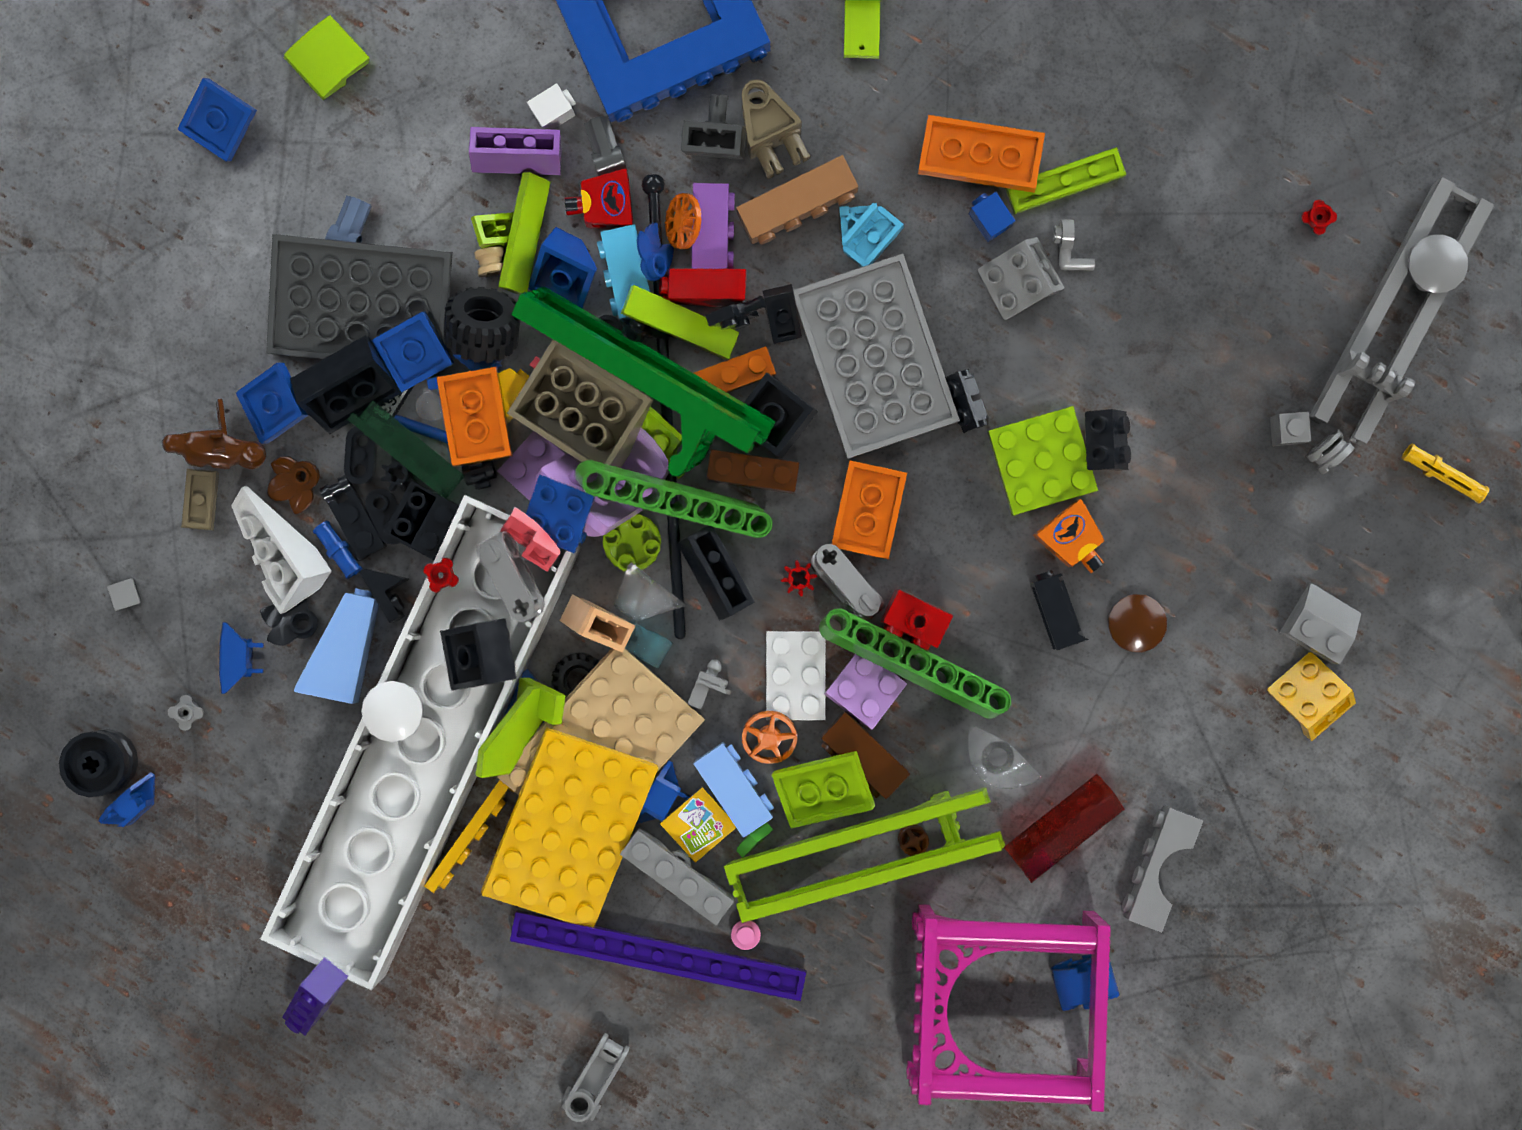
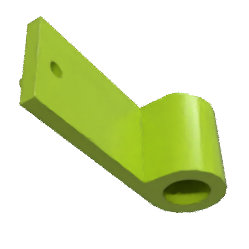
(862, 29)

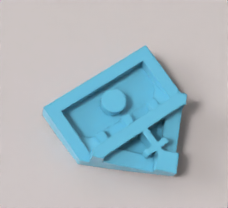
(867, 232)

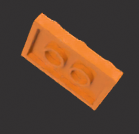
(474, 416)
(869, 509)

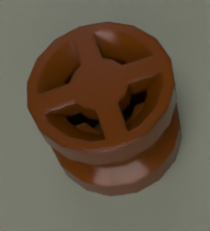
(915, 844)

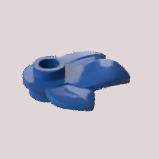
(654, 255)

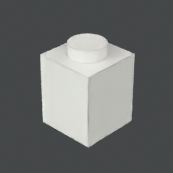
(552, 107)

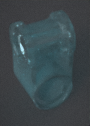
(649, 646)

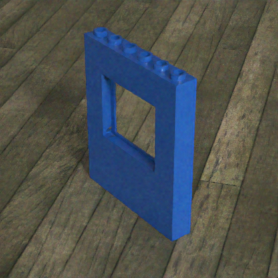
(666, 70)

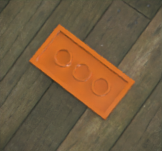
(981, 153)

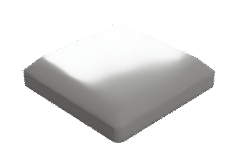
(124, 594)

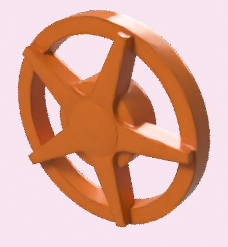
(769, 737)

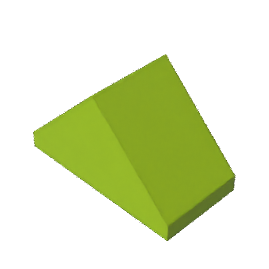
(492, 229)

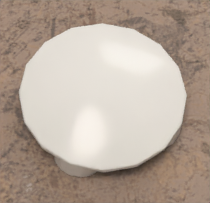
(392, 711)

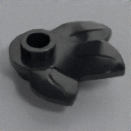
(285, 625)

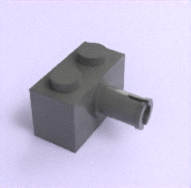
(714, 136)

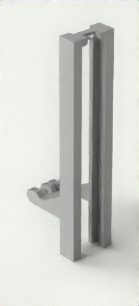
(1354, 360)

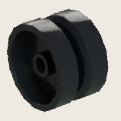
(81, 768)

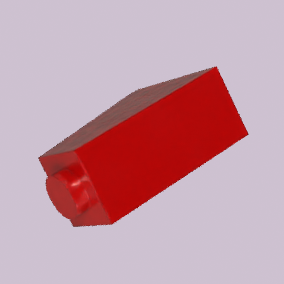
(704, 286)

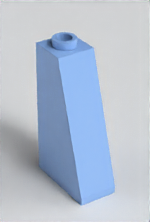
(342, 653)

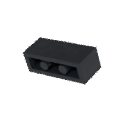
(715, 572)

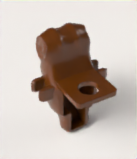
(215, 447)

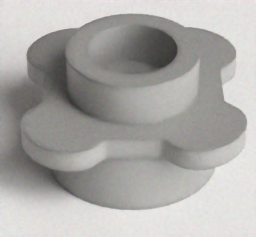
(194, 712)

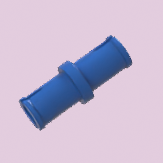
(337, 549)

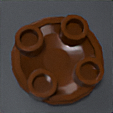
(1137, 623)

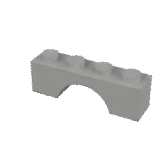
(1172, 833)
(677, 877)

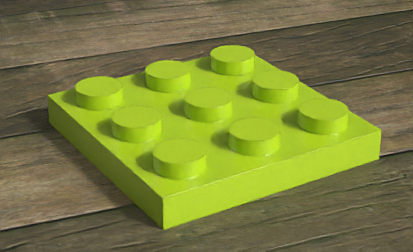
(1042, 460)

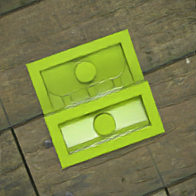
(326, 57)

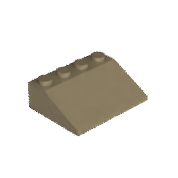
(581, 407)

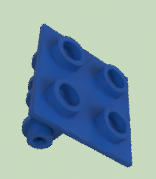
(560, 511)

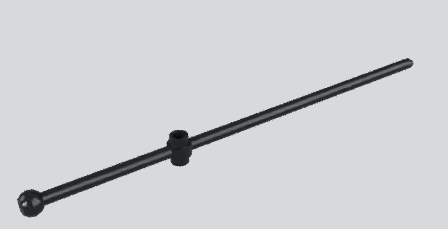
(653, 186)

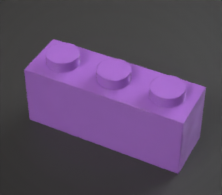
(515, 150)
(711, 245)

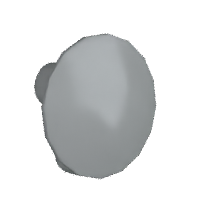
(1437, 264)

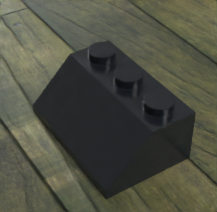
(344, 385)

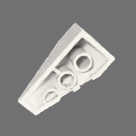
(287, 558)

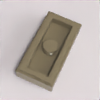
(200, 499)

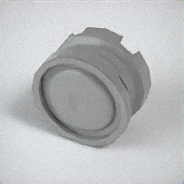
(1330, 451)

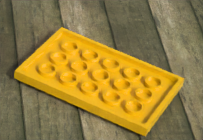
(569, 828)

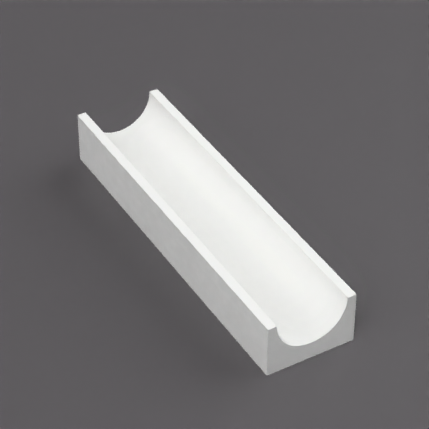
(402, 797)

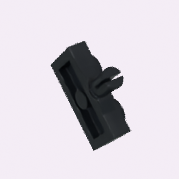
(736, 315)

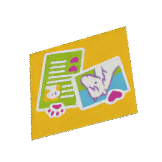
(698, 825)

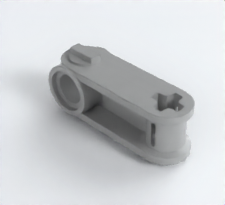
(511, 576)
(846, 583)
(594, 1079)

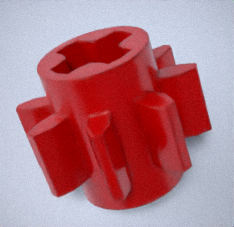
(807, 577)

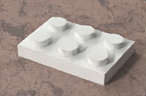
(796, 674)

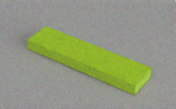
(1069, 180)
(524, 233)
(678, 322)

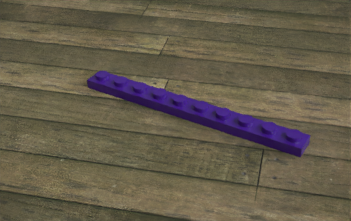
(658, 955)

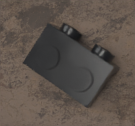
(1107, 440)

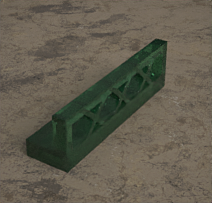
(408, 449)

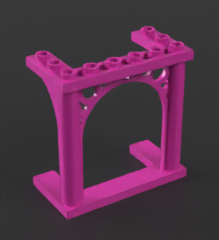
(945, 933)

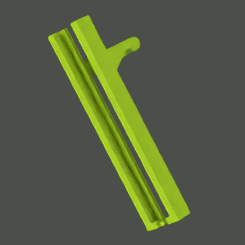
(954, 851)

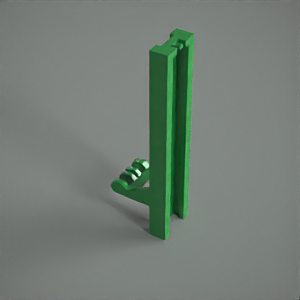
(702, 406)

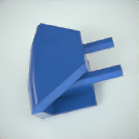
(235, 657)
(661, 795)
(131, 803)

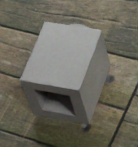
(1290, 428)

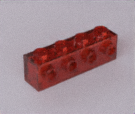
(1064, 828)

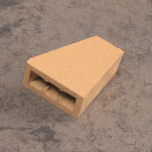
(597, 623)

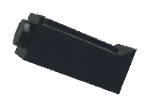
(1056, 610)

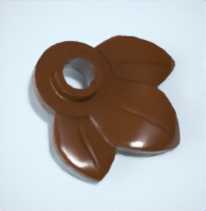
(289, 484)

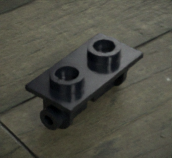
(970, 413)

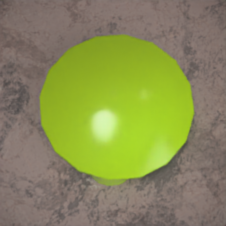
(633, 542)

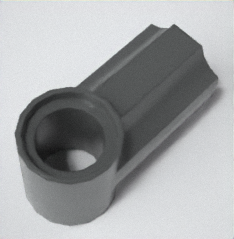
(606, 153)

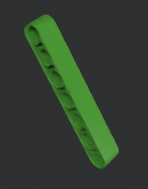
(665, 490)
(929, 664)

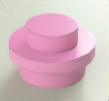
(745, 935)

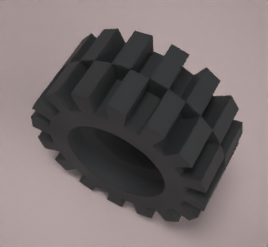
(566, 665)

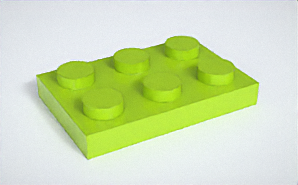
(823, 789)

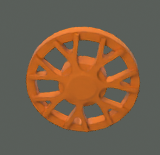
(682, 221)

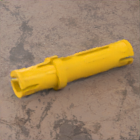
(1437, 468)

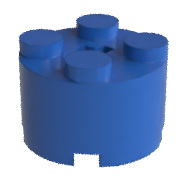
(1073, 982)

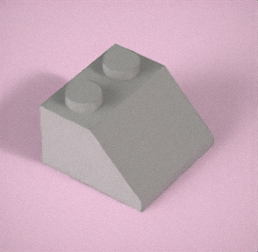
(1322, 625)

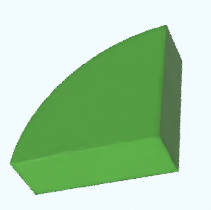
(754, 839)

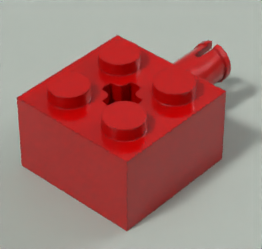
(915, 618)

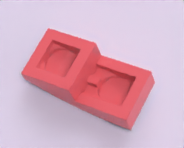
(539, 545)

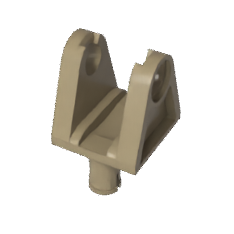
(770, 126)

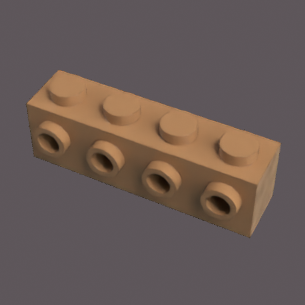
(797, 200)

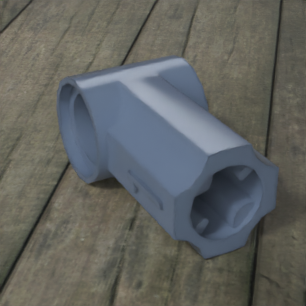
(350, 221)

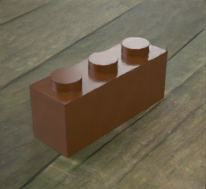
(752, 471)
(880, 768)

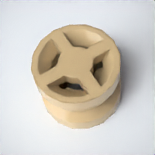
(489, 261)

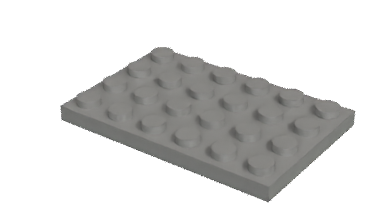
(875, 356)

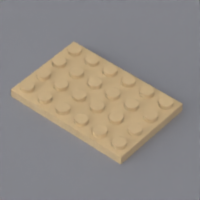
(620, 709)

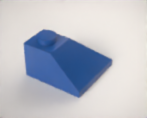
(564, 267)

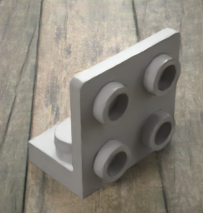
(1020, 277)

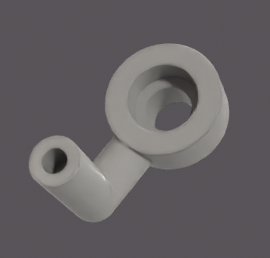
(1064, 236)

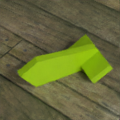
(506, 742)

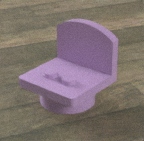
(605, 514)

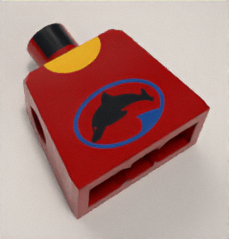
(603, 201)

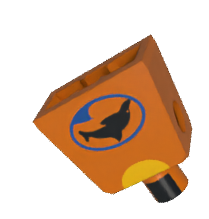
(1073, 537)

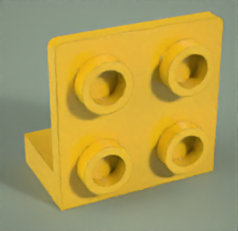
(1312, 695)

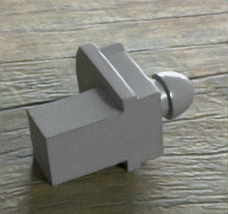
(708, 680)

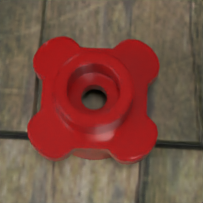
(1326, 212)
(433, 570)

